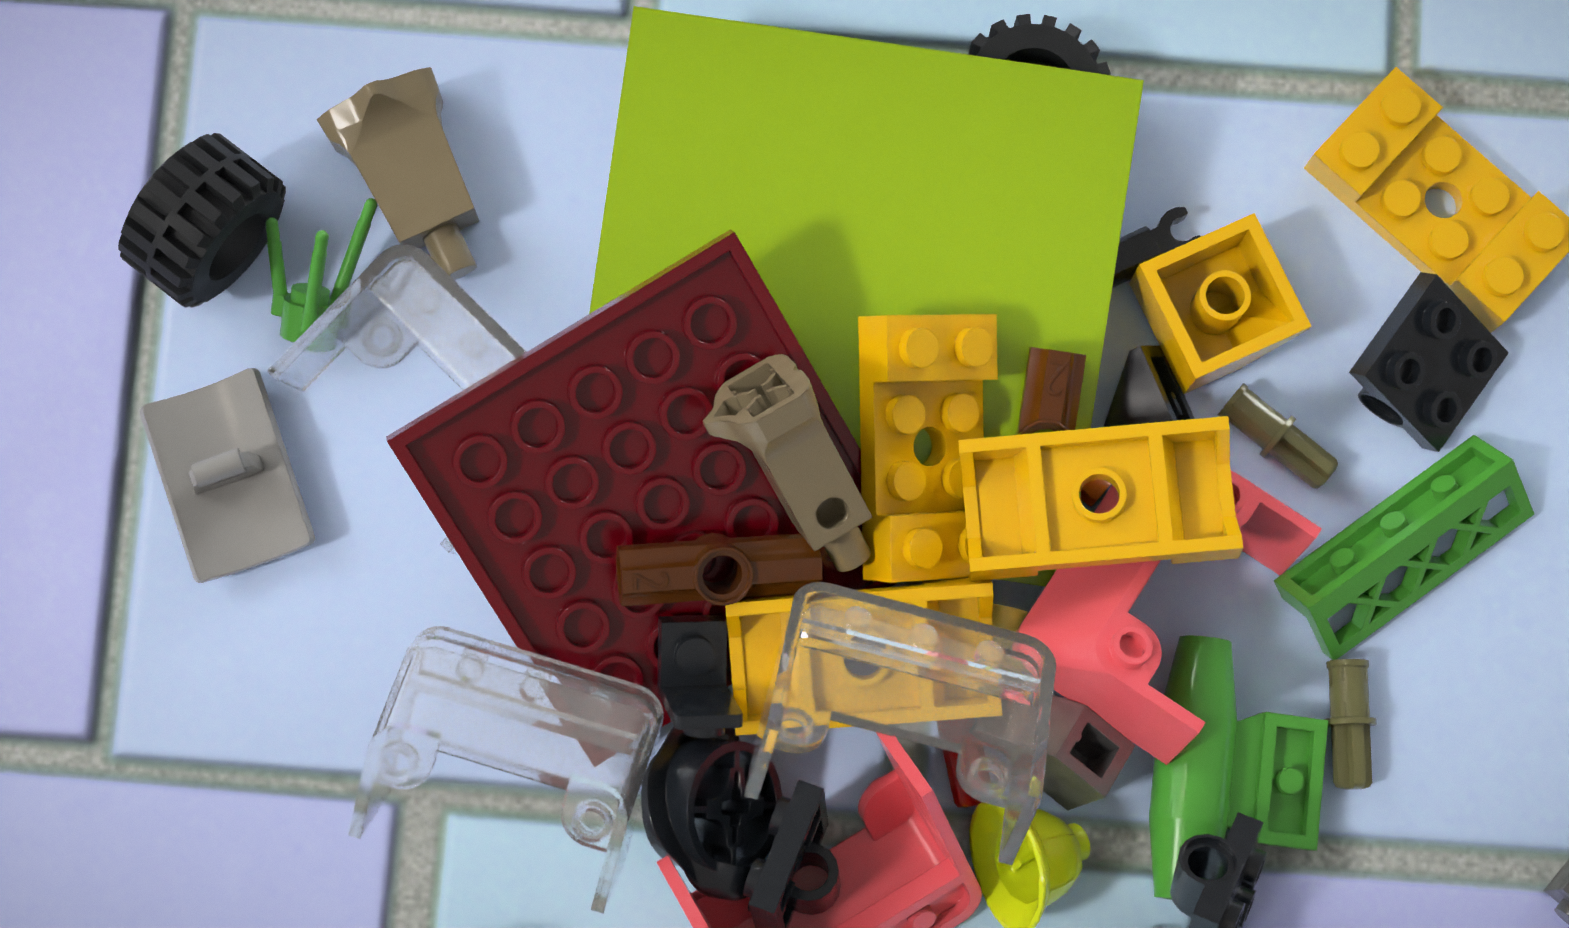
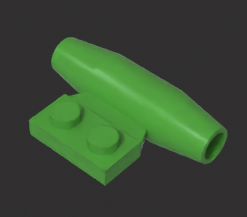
(1250, 766)

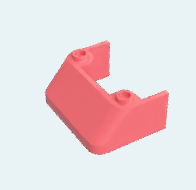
(1111, 655)
(891, 873)

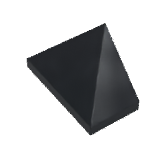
(1147, 391)

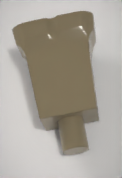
(400, 148)
(780, 421)

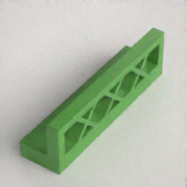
(1404, 533)

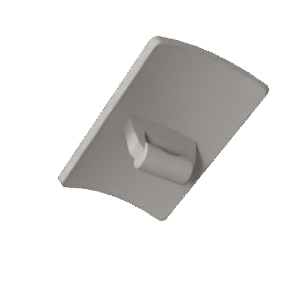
(227, 476)

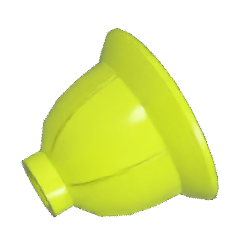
(1040, 872)

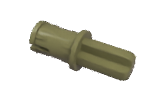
(1279, 437)
(1350, 723)

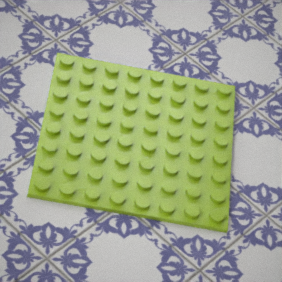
(875, 190)

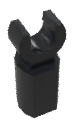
(1146, 244)

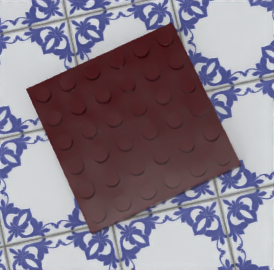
(609, 448)

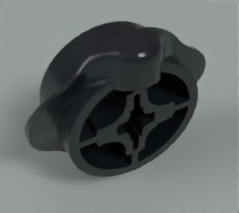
(700, 814)

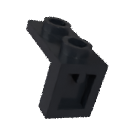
(694, 675)

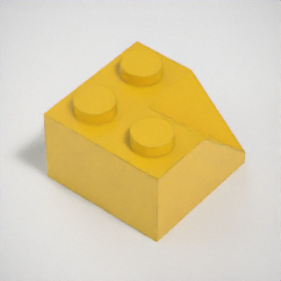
(1218, 302)

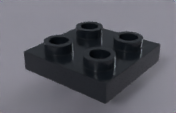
(1427, 363)
(798, 832)
(1231, 871)

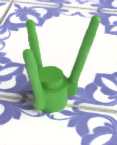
(312, 299)

